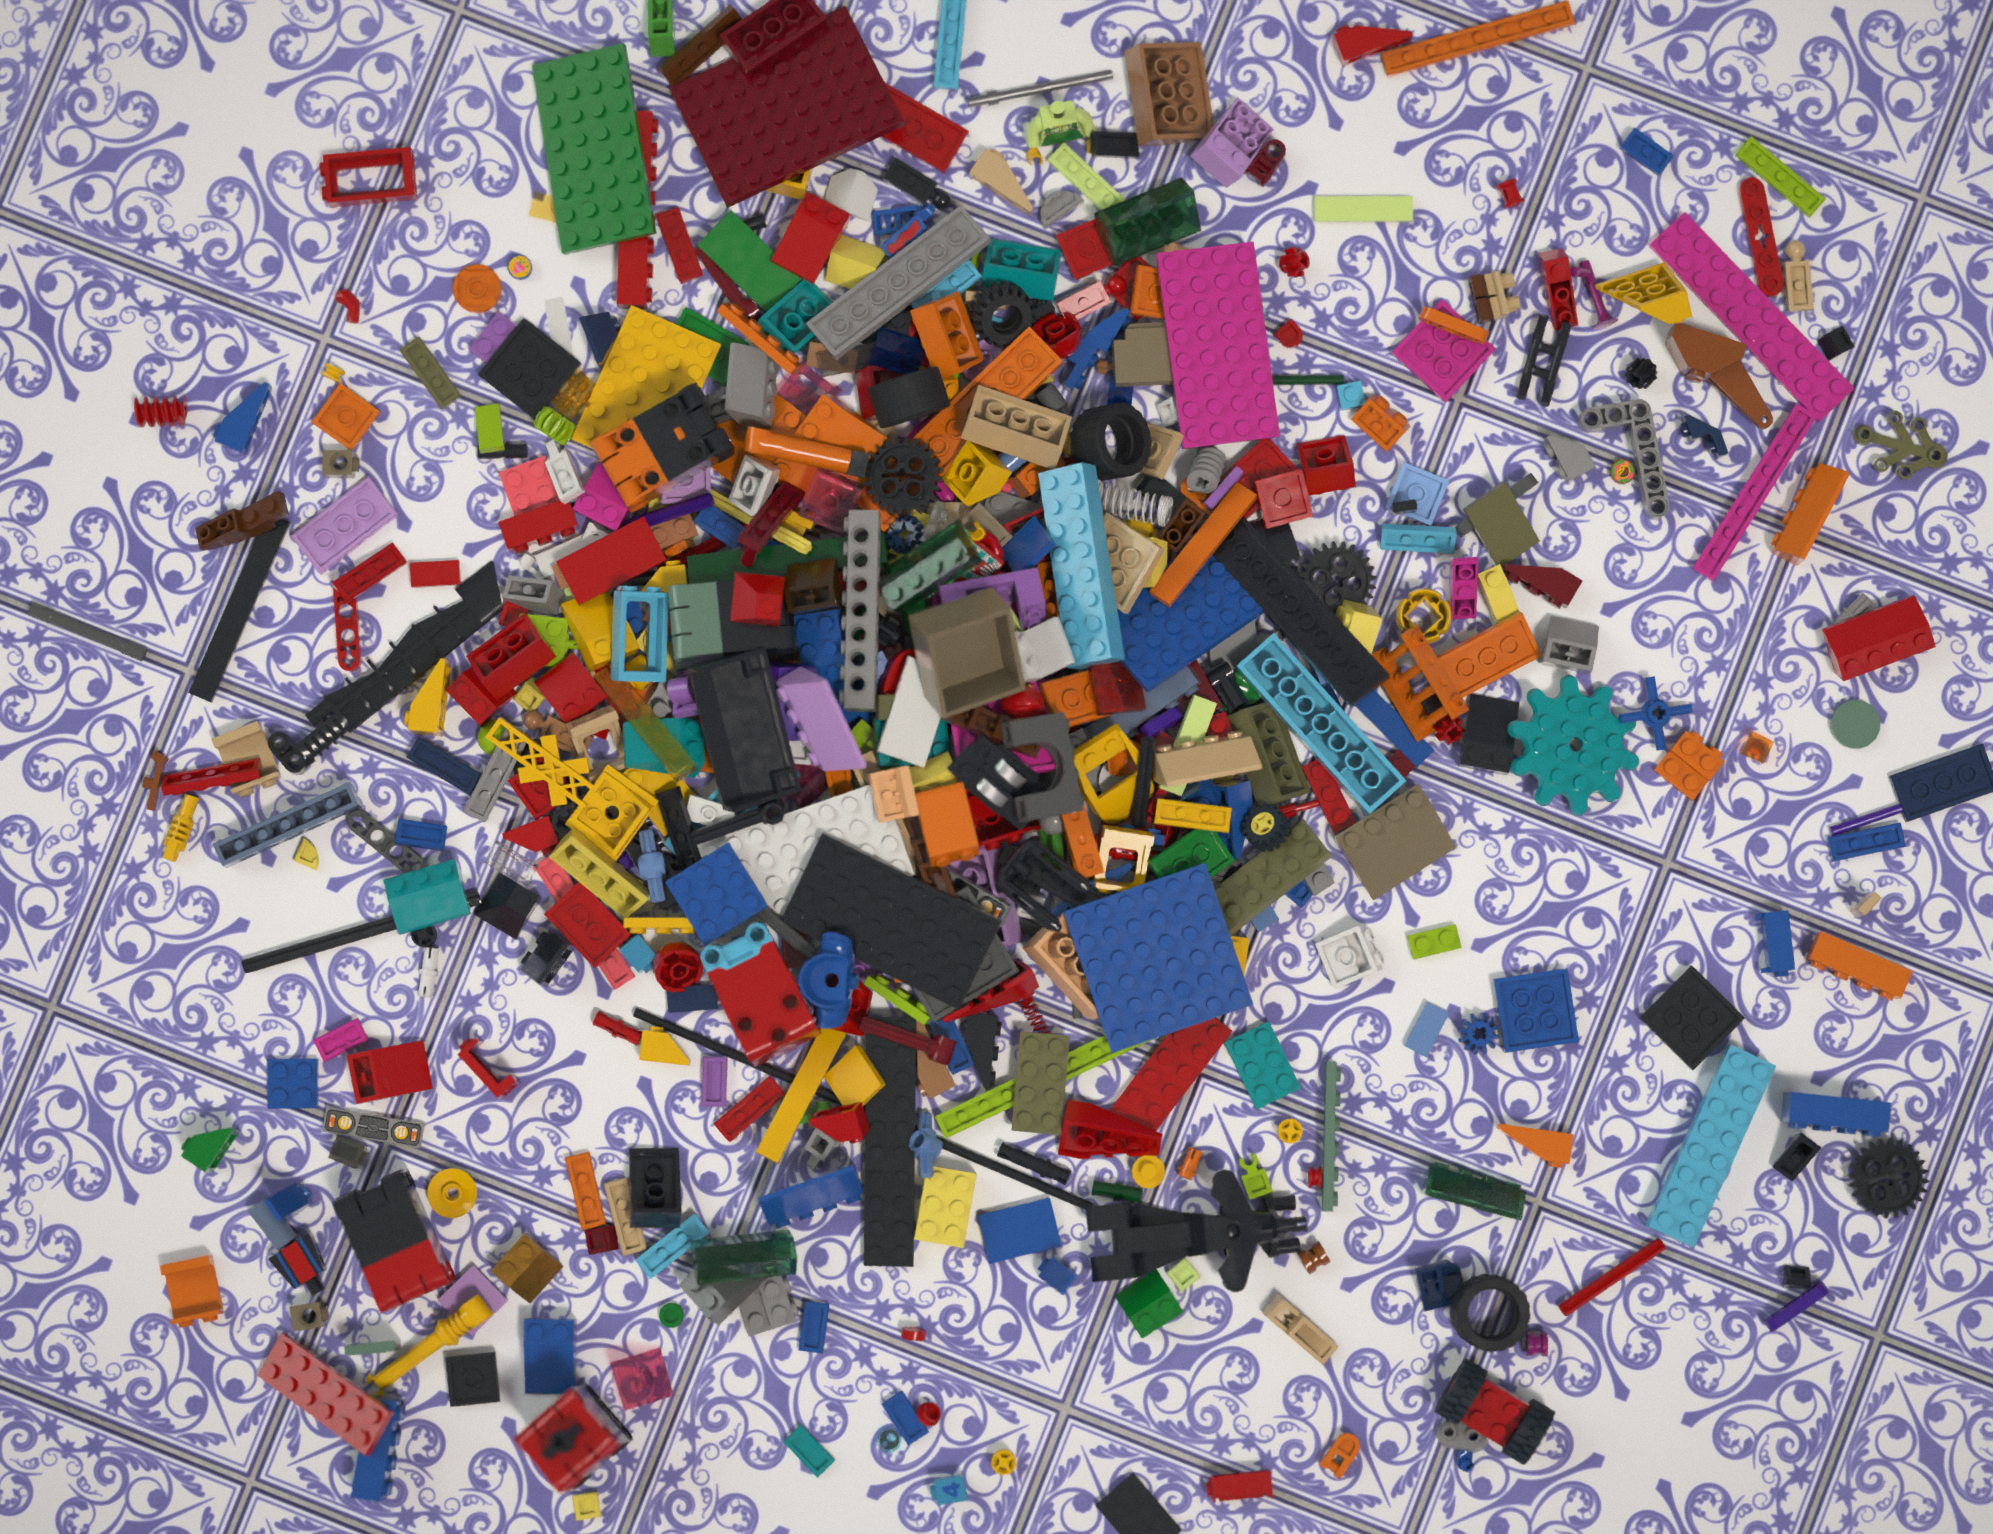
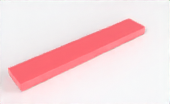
(559, 883)

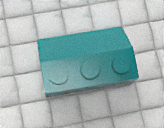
(1026, 265)
(427, 896)

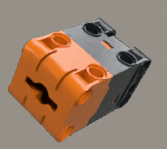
(662, 447)

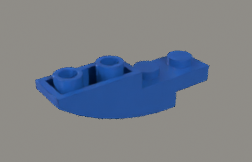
(1098, 340)

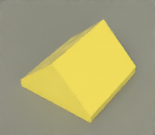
(852, 262)

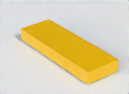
(1193, 815)

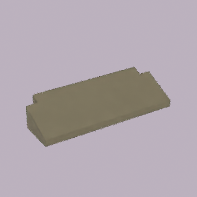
(1142, 356)

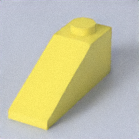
(1497, 593)

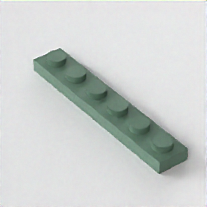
(1331, 1125)

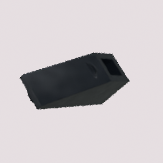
(981, 1038)

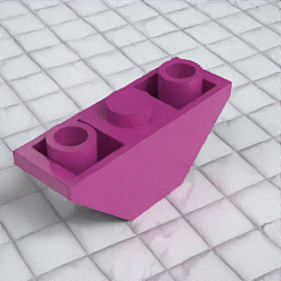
(1463, 587)

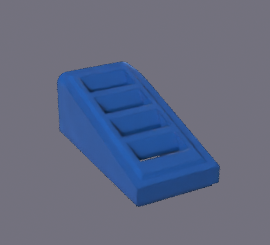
(877, 221)

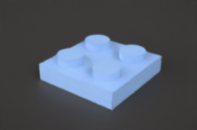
(1421, 486)

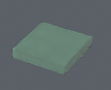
(372, 1347)

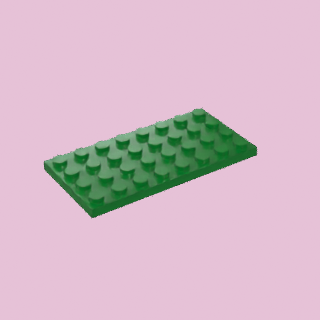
(594, 149)

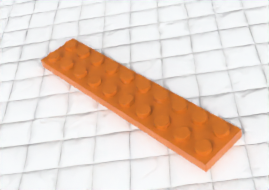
(1014, 372)

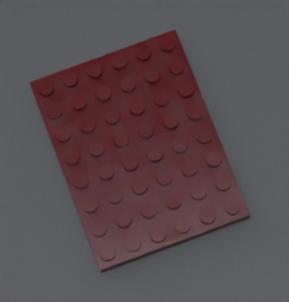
(789, 111)

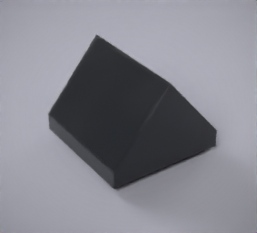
(1796, 1277)

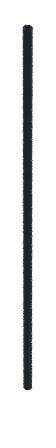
(830, 1095)

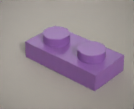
(492, 337)

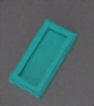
(809, 1451)

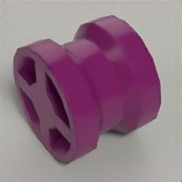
(1536, 1344)

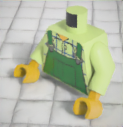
(1056, 125)

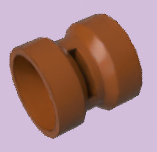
(1314, 1257)

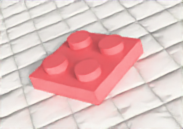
(529, 486)

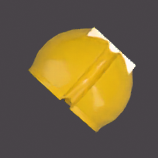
(1434, 602)

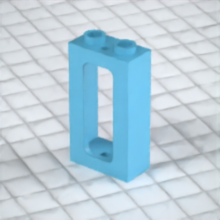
(657, 634)

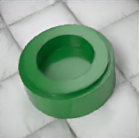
(671, 1315)

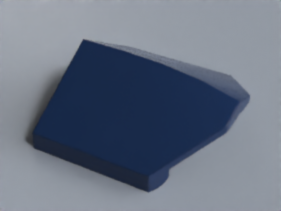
(1438, 1283)

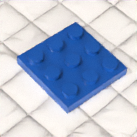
(716, 894)
(1536, 1010)

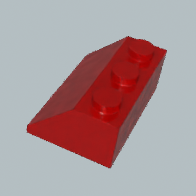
(511, 656)

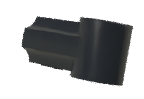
(1224, 682)

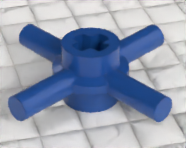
(1655, 722)

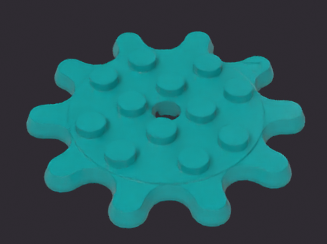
(1549, 751)

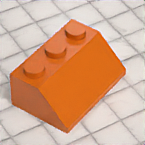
(947, 334)

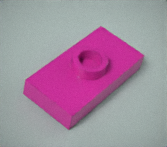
(341, 1040)

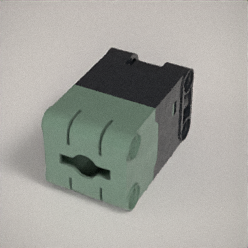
(704, 630)

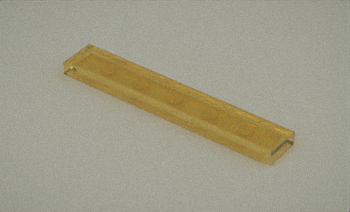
(646, 725)

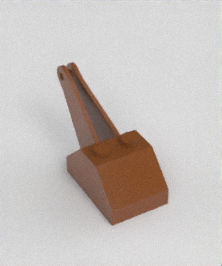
(1718, 361)

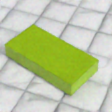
(489, 428)

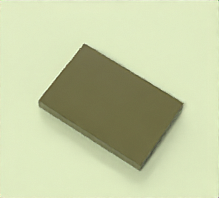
(1501, 524)

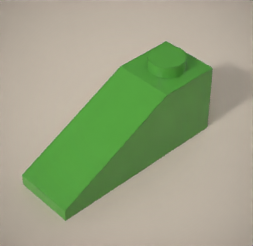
(661, 28)

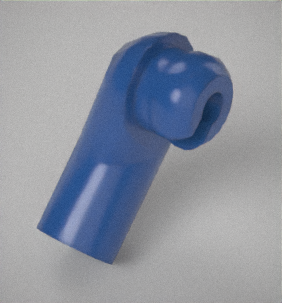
(1465, 1459)

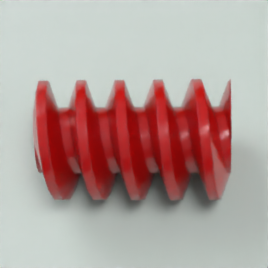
(161, 412)

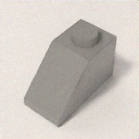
(533, 594)

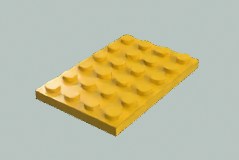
(643, 369)

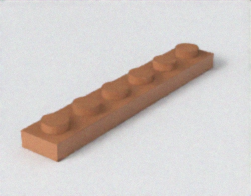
(666, 534)

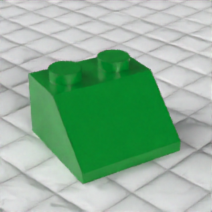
(208, 1148)
(1149, 1303)

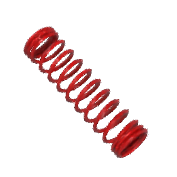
(1026, 1002)

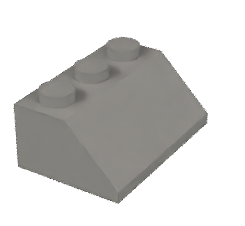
(751, 386)

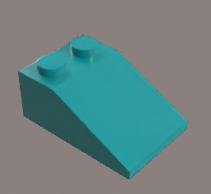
(789, 316)
(685, 731)

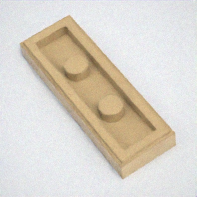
(630, 1239)

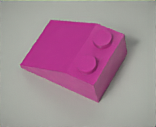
(602, 501)

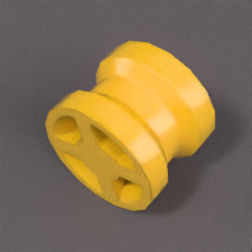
(1291, 1128)
(1003, 1458)

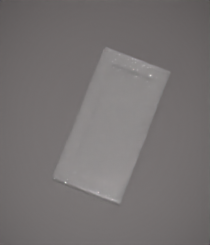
(511, 864)

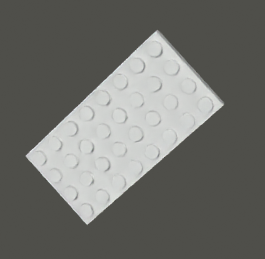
(780, 852)

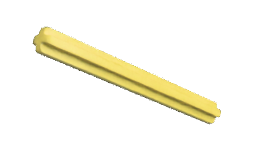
(783, 534)

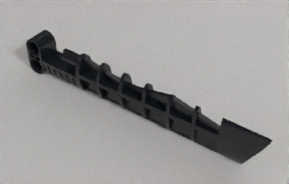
(408, 661)

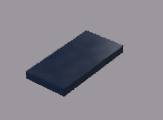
(1943, 782)

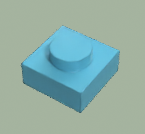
(1351, 395)

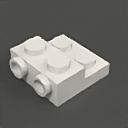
(1350, 955)

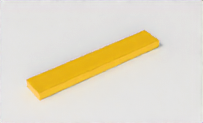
(800, 1094)

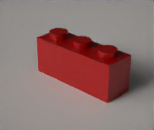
(539, 526)

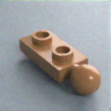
(533, 720)

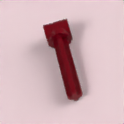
(729, 288)
(939, 1049)

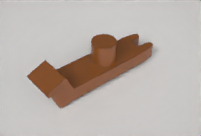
(155, 782)

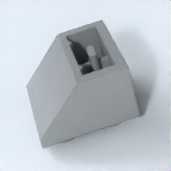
(1570, 645)

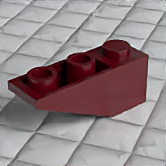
(1550, 582)

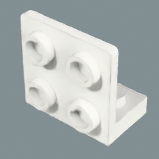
(1043, 650)

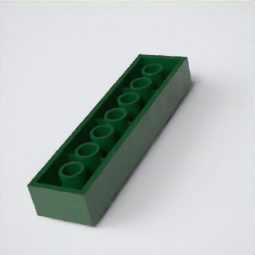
(775, 560)

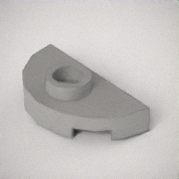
(1057, 206)

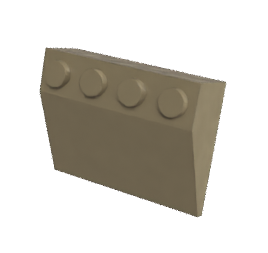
(1395, 842)

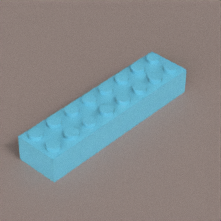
(1081, 564)
(1320, 724)
(1710, 1145)

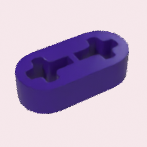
(1162, 722)

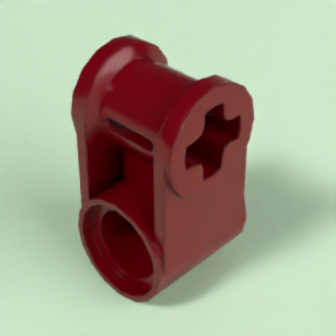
(1266, 163)

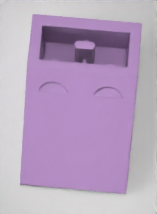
(1232, 143)

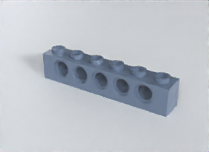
(287, 825)

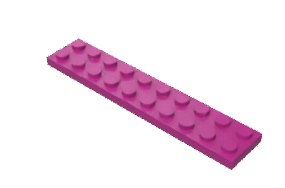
(1751, 316)

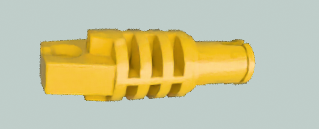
(180, 828)

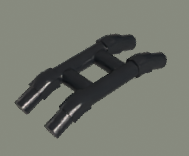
(1537, 346)

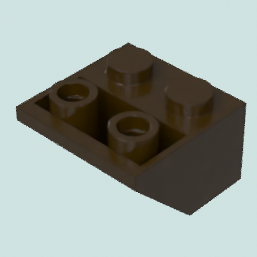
(813, 587)

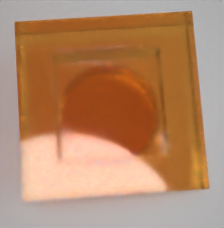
(1757, 747)

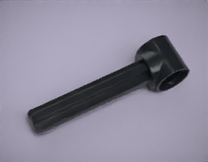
(740, 822)

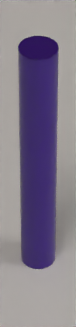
(1865, 819)

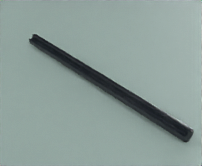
(330, 941)

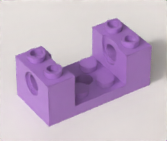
(1014, 587)

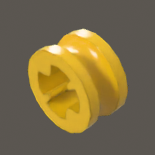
(333, 373)

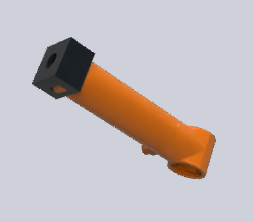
(805, 452)

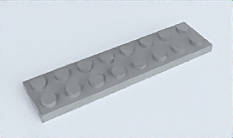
(898, 282)

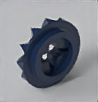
(913, 540)

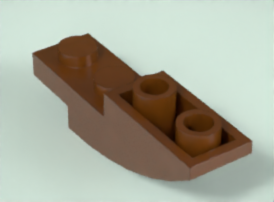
(243, 524)
(1181, 527)

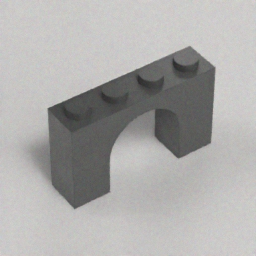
(1051, 734)

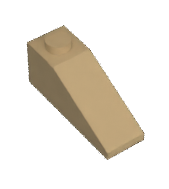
(997, 176)

